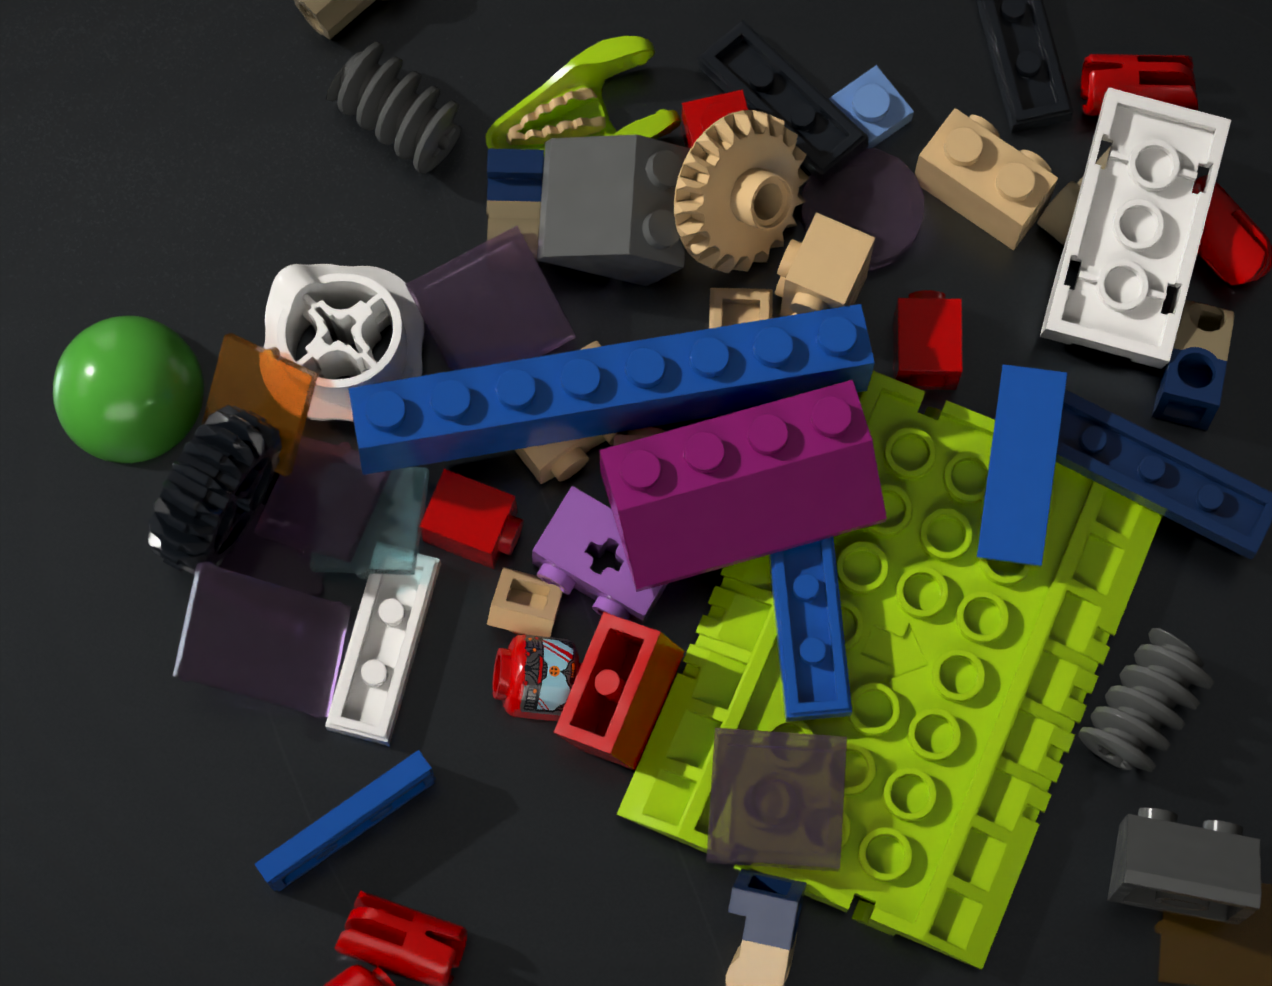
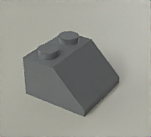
(611, 207)
(1186, 867)

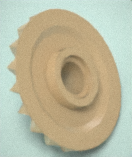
(738, 190)

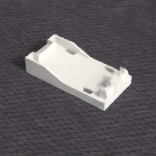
(1136, 228)

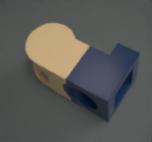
(770, 928)

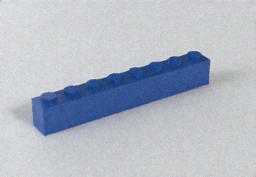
(607, 388)

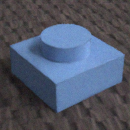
(873, 106)

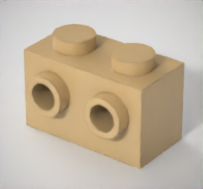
(985, 177)
(824, 268)

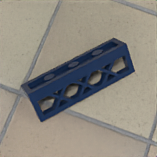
(1163, 476)

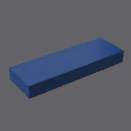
(1022, 465)
(810, 632)
(346, 822)

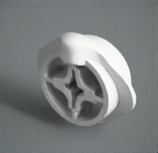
(374, 300)

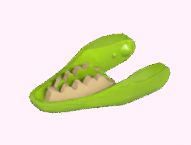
(573, 101)

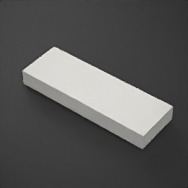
(382, 653)

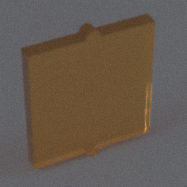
(267, 386)
(1217, 952)

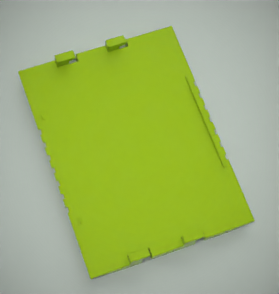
(954, 680)

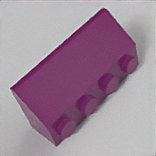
(743, 485)

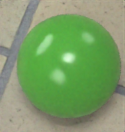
(127, 389)

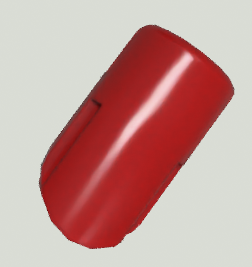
(1151, 76)
(1232, 240)
(402, 940)

